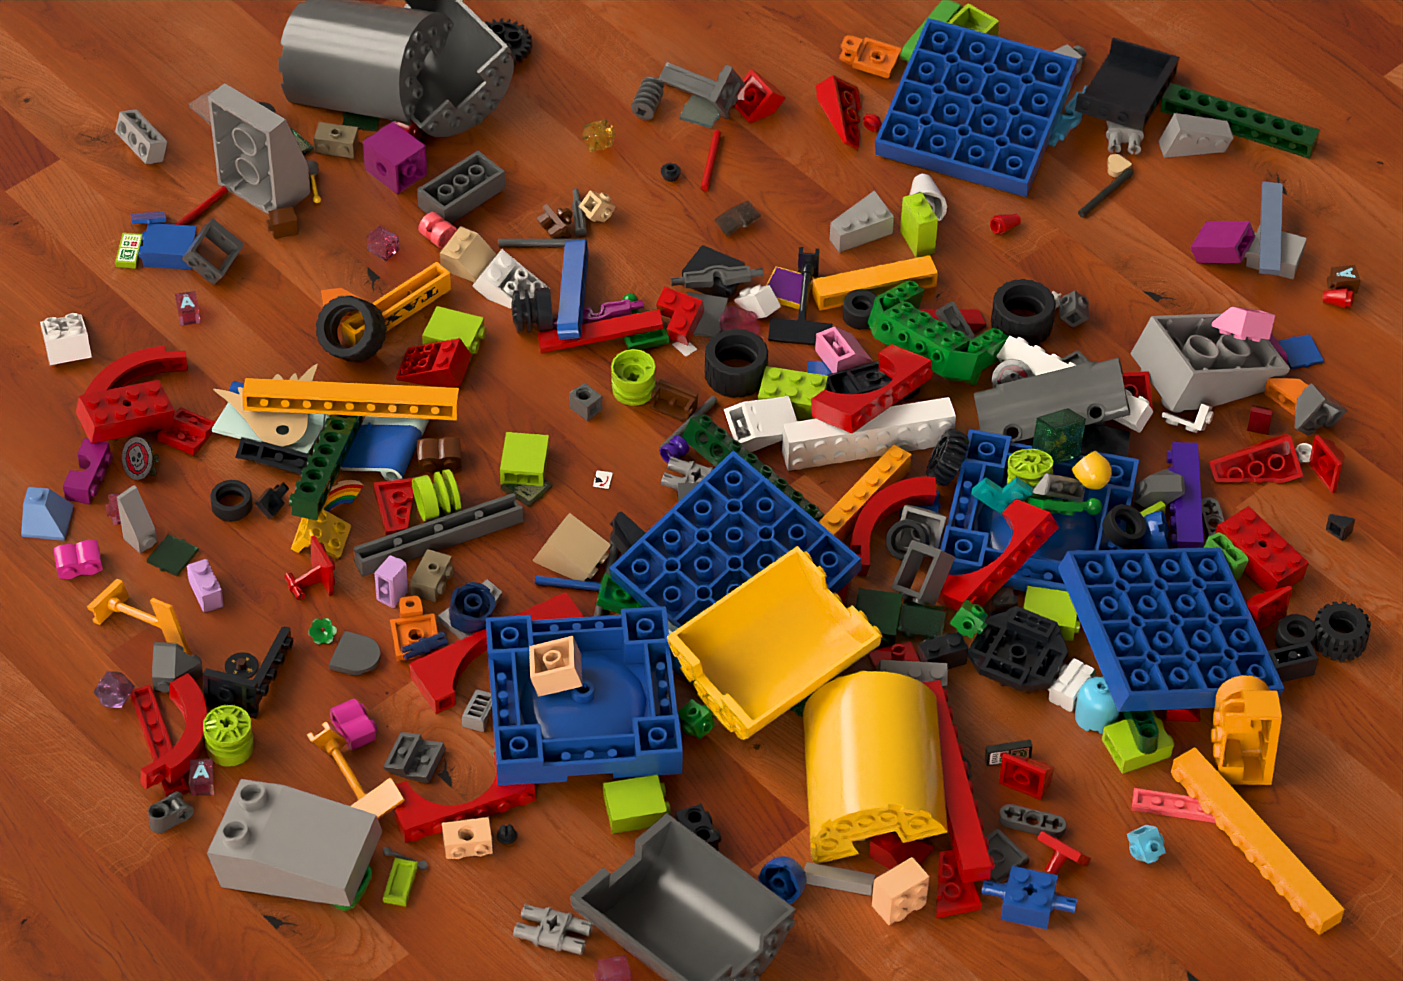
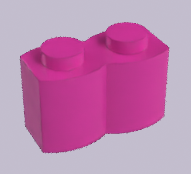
(78, 559)
(353, 723)

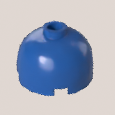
(1156, 532)
(784, 878)

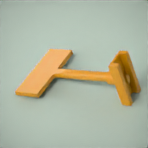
(113, 600)
(379, 800)

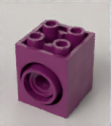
(395, 157)

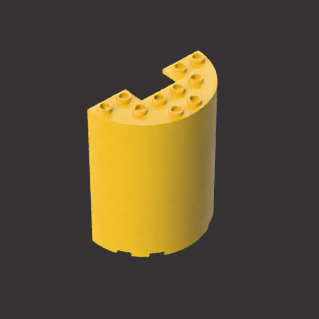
(771, 644)
(872, 762)

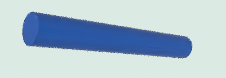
(567, 583)

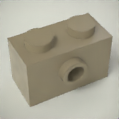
(336, 140)
(431, 575)

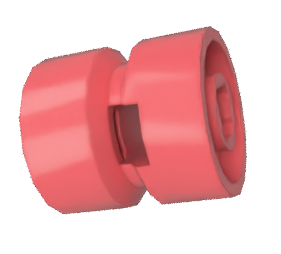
(436, 229)

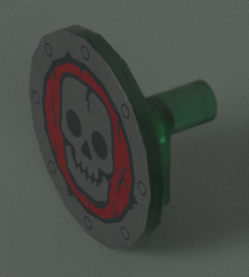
(1010, 371)
(139, 458)

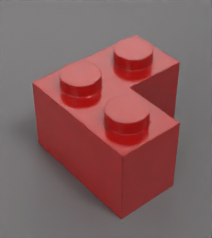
(684, 314)

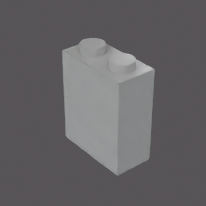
(1291, 253)

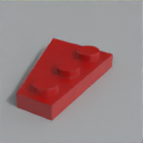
(394, 504)
(952, 894)

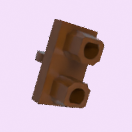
(549, 217)

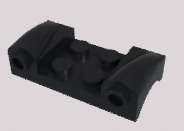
(861, 380)

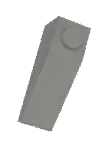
(135, 520)

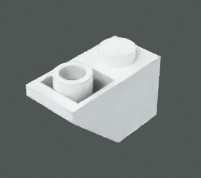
(759, 300)

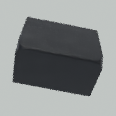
(1340, 526)

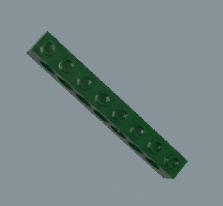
(1242, 120)
(716, 445)
(324, 465)

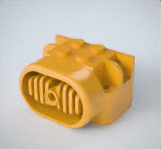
(1246, 731)

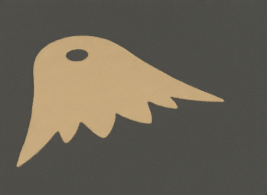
(265, 422)

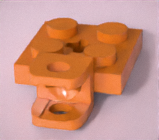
(864, 55)
(410, 623)

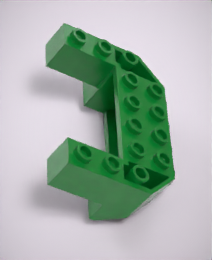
(954, 356)

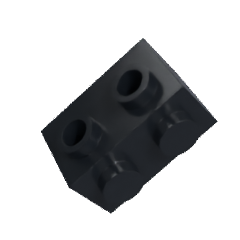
(945, 649)
(1294, 661)

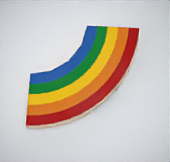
(344, 492)

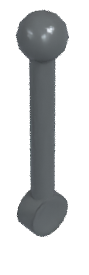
(422, 865)

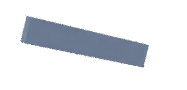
(1270, 228)

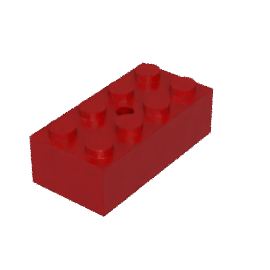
(125, 411)
(1270, 557)

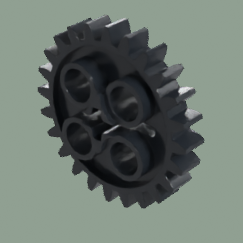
(514, 37)

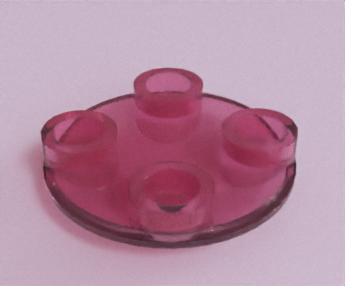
(739, 319)

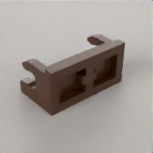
(673, 401)

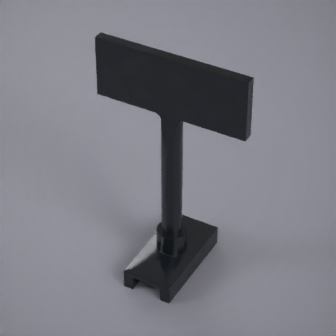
(800, 330)

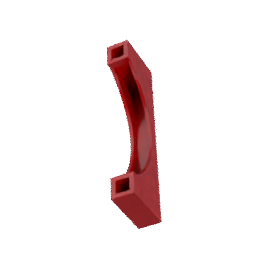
(441, 670)

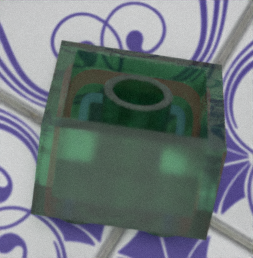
(922, 620)

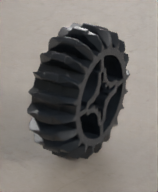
(947, 456)

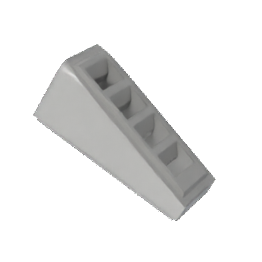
(474, 722)

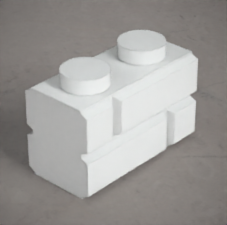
(1067, 686)

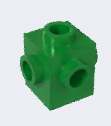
(969, 619)
(696, 719)

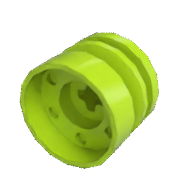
(633, 377)
(1030, 467)
(441, 494)
(228, 735)

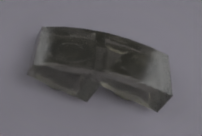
(738, 216)

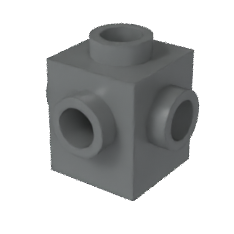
(1074, 308)

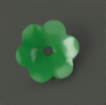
(319, 635)

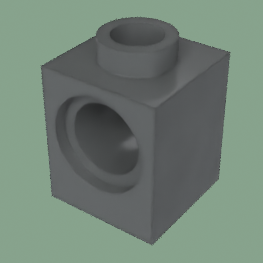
(585, 401)

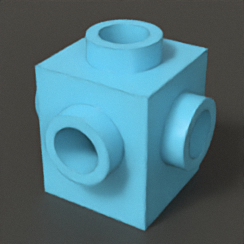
(1146, 844)

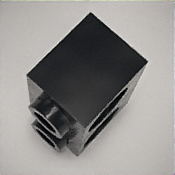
(703, 827)

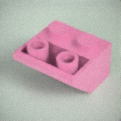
(1245, 323)
(840, 350)

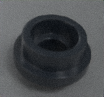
(670, 172)

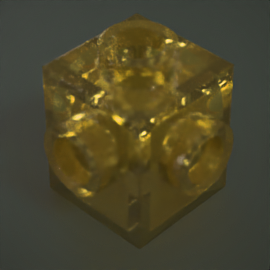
(598, 135)

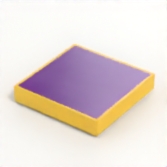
(787, 286)

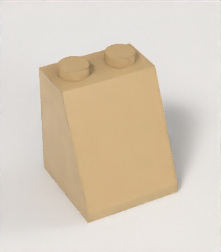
(573, 550)

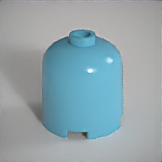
(1095, 706)

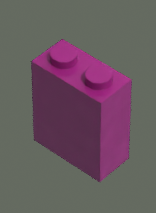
(1223, 242)

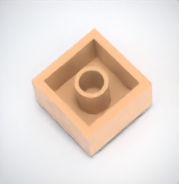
(555, 666)
(900, 891)

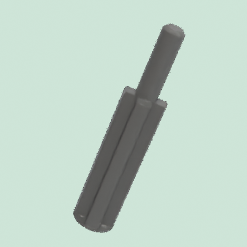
(579, 216)

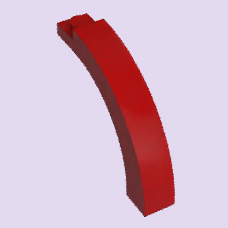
(138, 365)
(912, 491)
(175, 763)

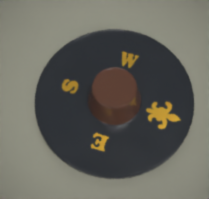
(241, 665)

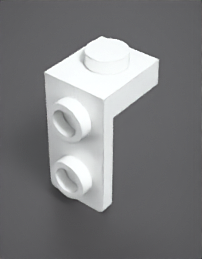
(1203, 417)

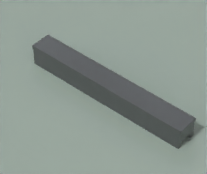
(439, 533)

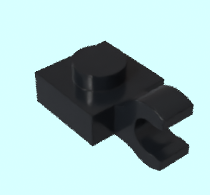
(270, 501)

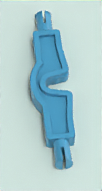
(1066, 122)

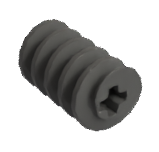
(647, 98)

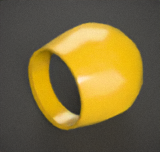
(1093, 471)

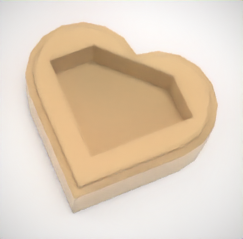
(1117, 165)

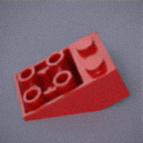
(435, 364)

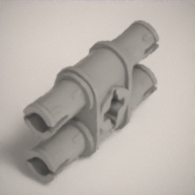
(1119, 133)
(690, 469)
(553, 929)

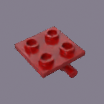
(321, 572)

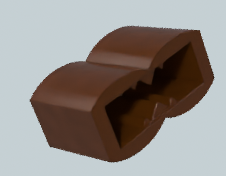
(439, 454)

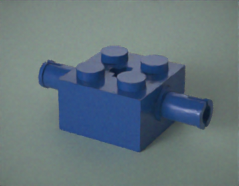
(1029, 897)

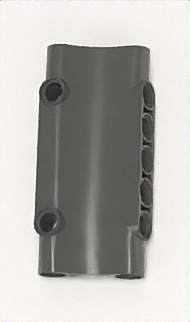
(1075, 387)

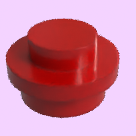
(872, 122)

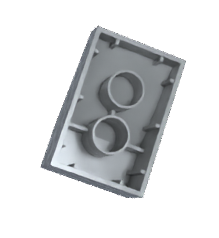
(256, 152)
(1199, 365)
(293, 844)

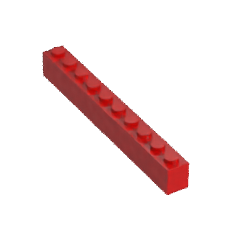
(961, 809)

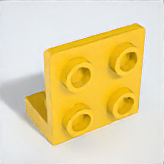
(327, 529)

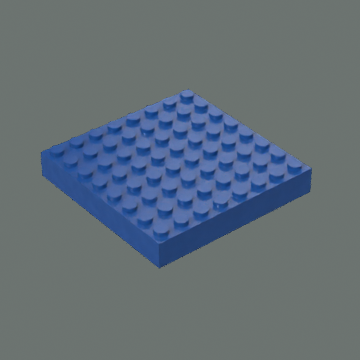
(976, 107)
(722, 538)
(1165, 625)

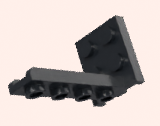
(242, 692)

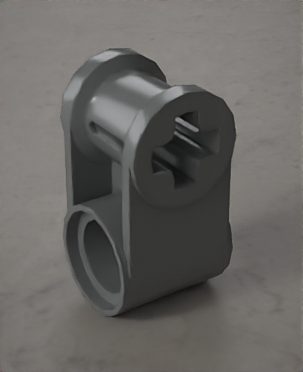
(169, 813)

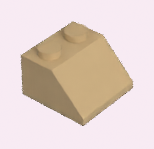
(466, 255)

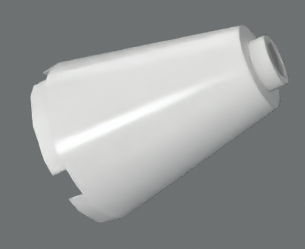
(926, 185)

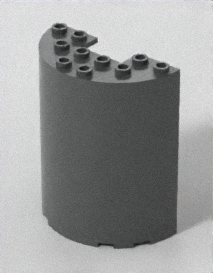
(359, 56)
(466, 76)
(686, 909)

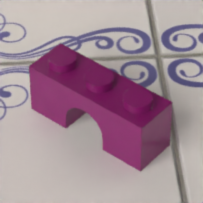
(84, 485)

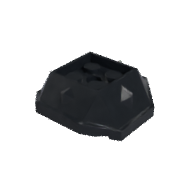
(1019, 650)

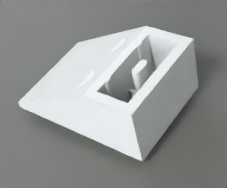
(503, 277)
(65, 338)
(760, 421)

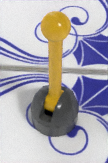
(313, 173)

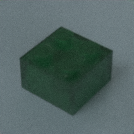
(1060, 434)

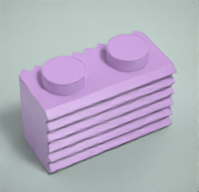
(391, 581)
(205, 585)

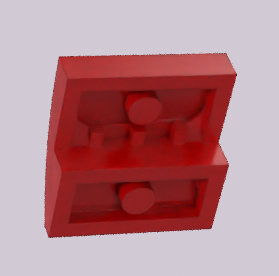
(187, 431)

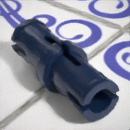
(424, 645)

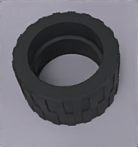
(1028, 296)
(329, 321)
(735, 345)

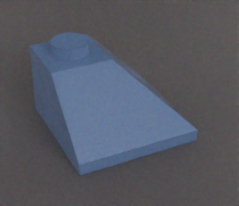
(45, 514)

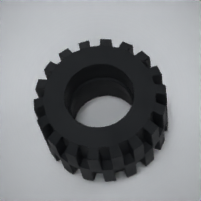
(1344, 618)

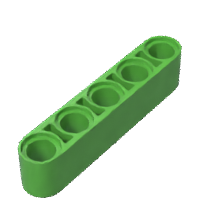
(943, 12)

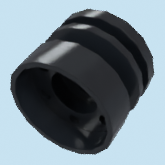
(532, 310)

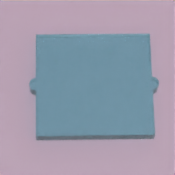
(699, 112)

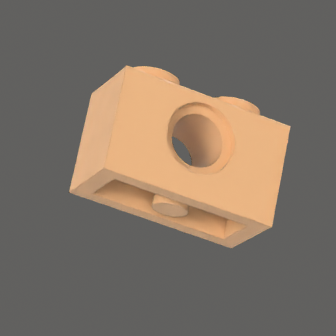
(474, 830)

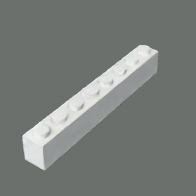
(1042, 363)

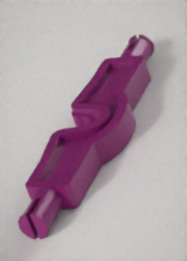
(608, 311)

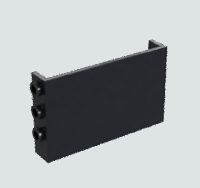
(1128, 84)

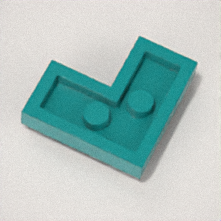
(1001, 498)

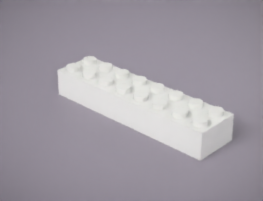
(907, 426)

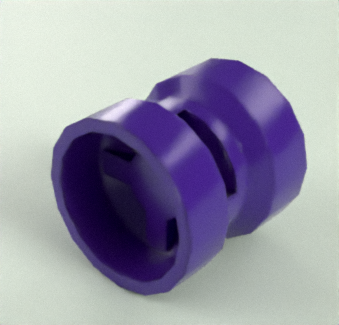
(676, 448)

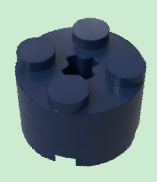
(471, 607)

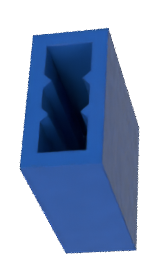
(166, 245)

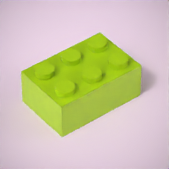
(796, 384)

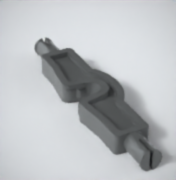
(728, 275)

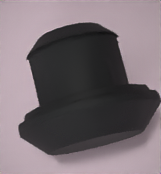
(506, 834)

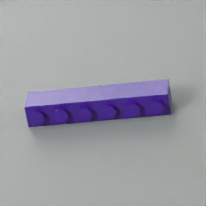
(1187, 508)

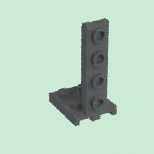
(720, 93)

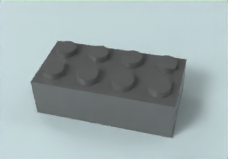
(462, 187)

